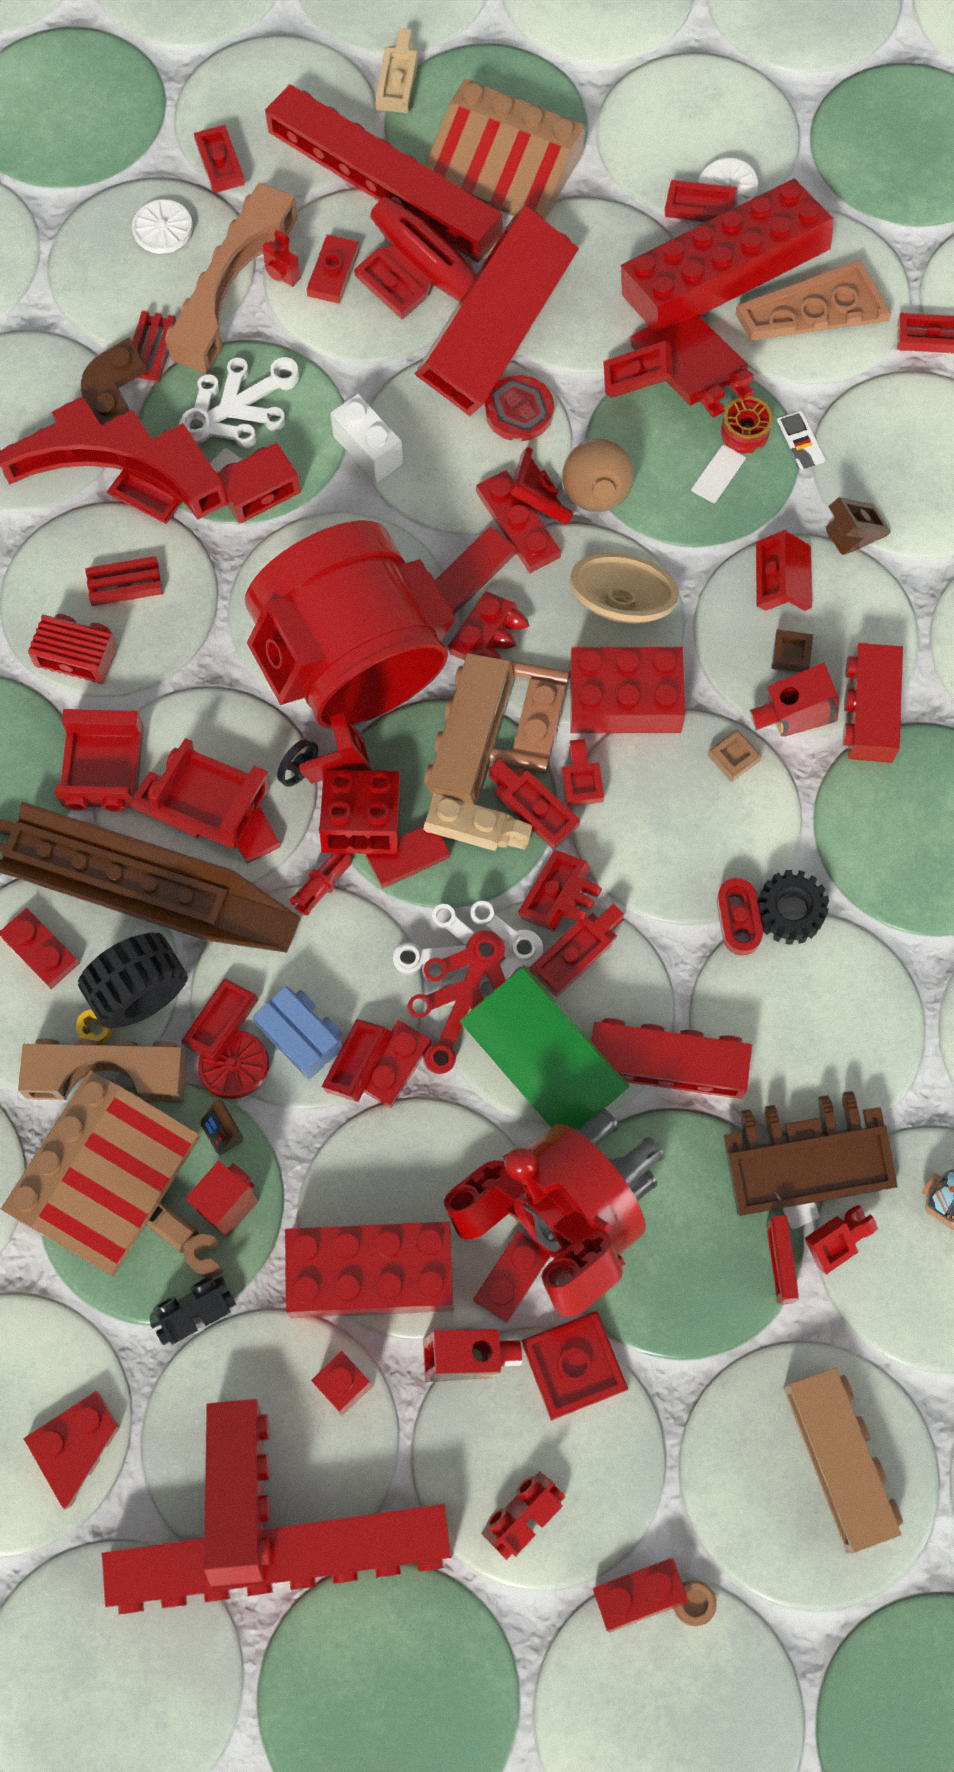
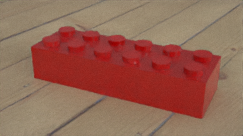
(726, 256)

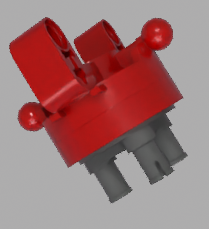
(568, 1201)

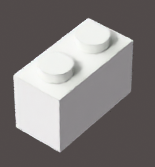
(367, 438)

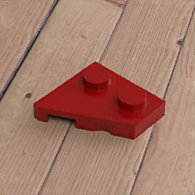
(72, 1445)

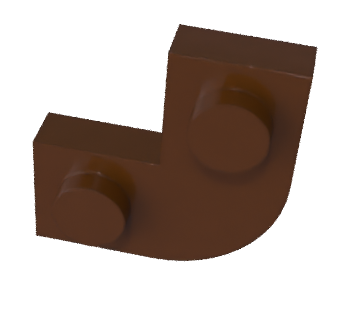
(106, 375)

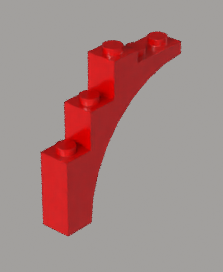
(121, 443)

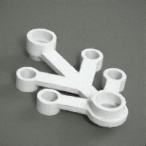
(236, 405)
(510, 938)

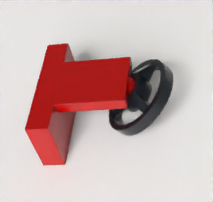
(350, 755)

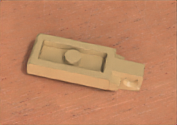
(397, 75)
(475, 824)

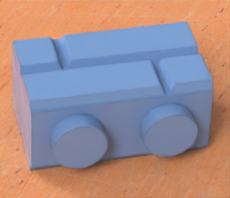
(299, 1031)

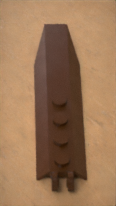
(143, 880)

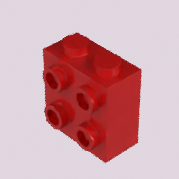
(360, 812)

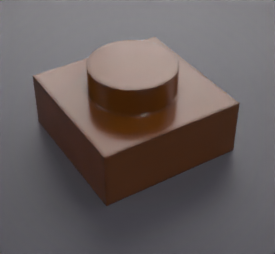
(791, 651)

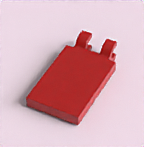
(700, 363)

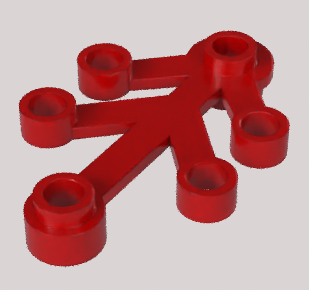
(464, 993)

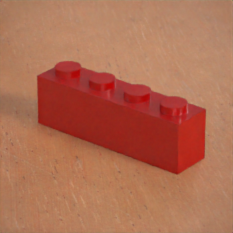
(675, 1059)
(235, 1493)

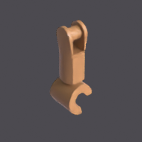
(186, 1240)

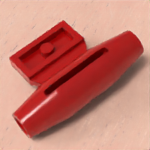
(413, 262)

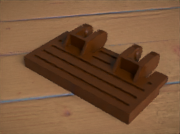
(810, 1164)

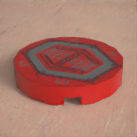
(519, 408)

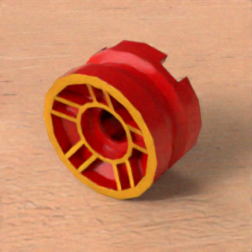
(737, 415)

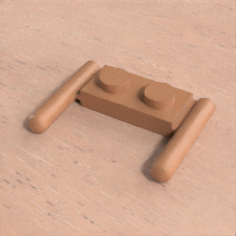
(538, 717)

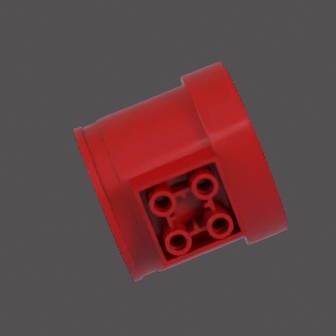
(347, 623)

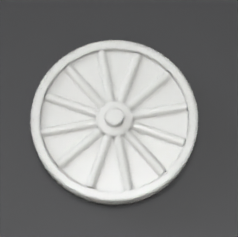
(732, 173)
(162, 226)

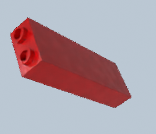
(497, 311)

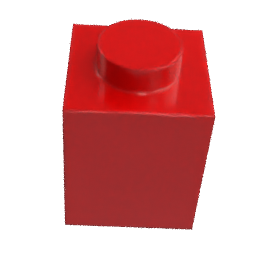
(342, 1383)

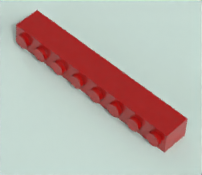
(383, 171)
(297, 1556)

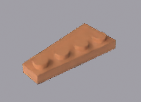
(820, 303)

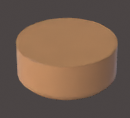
(701, 1605)

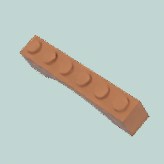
(196, 334)

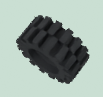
(792, 885)

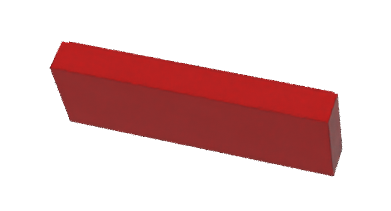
(474, 568)

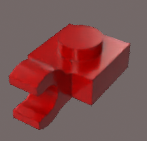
(279, 261)
(581, 780)
(836, 1239)

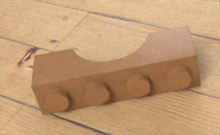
(53, 1069)

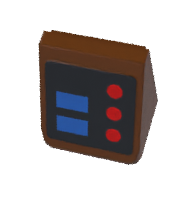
(221, 1128)

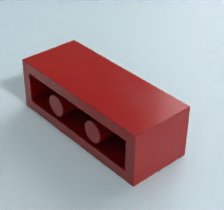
(873, 702)

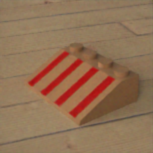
(506, 149)
(101, 1173)

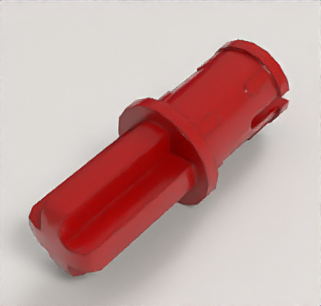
(320, 882)

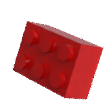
(626, 690)

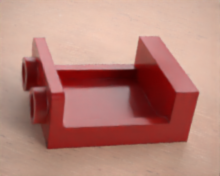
(100, 759)
(207, 795)

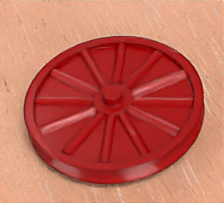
(238, 1069)

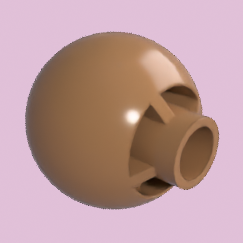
(598, 475)

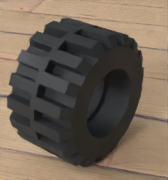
(132, 980)

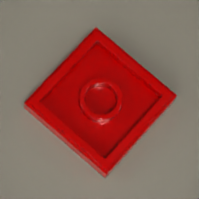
(574, 1365)

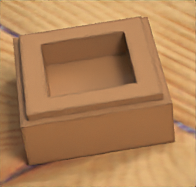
(734, 755)

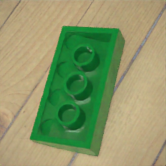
(543, 1052)

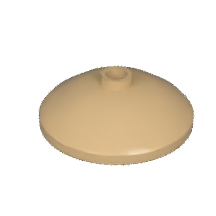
(623, 588)

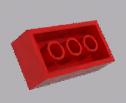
(368, 1270)

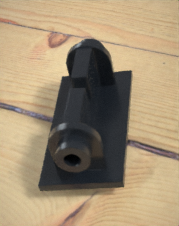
(176, 1315)

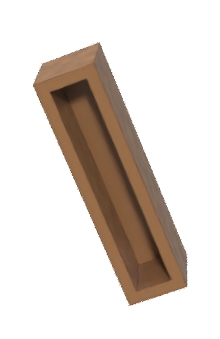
(470, 728)
(843, 1461)

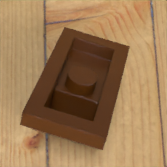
(855, 525)

